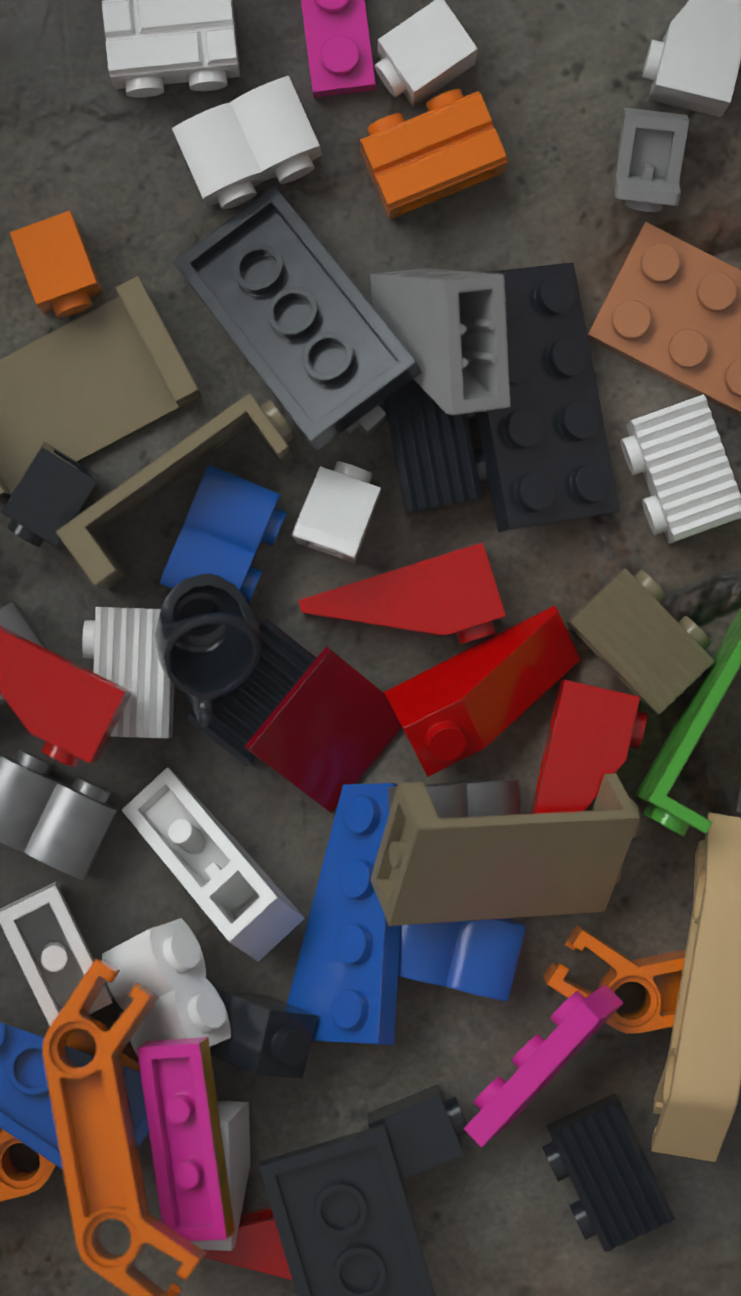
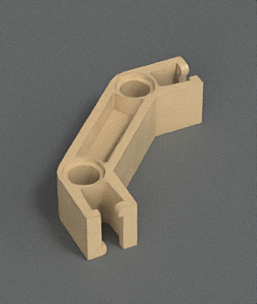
(704, 1052)

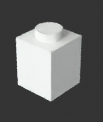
(424, 53)

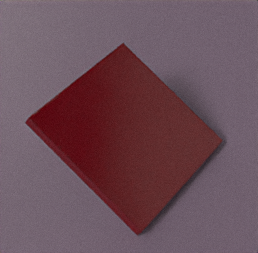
(326, 729)

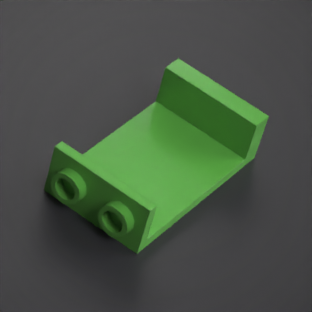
(685, 736)

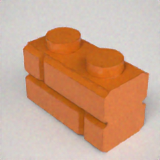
(432, 152)

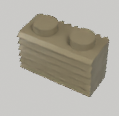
(642, 640)

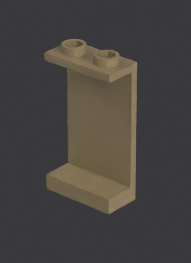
(90, 384)
(84, 531)
(500, 863)

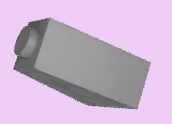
(452, 330)

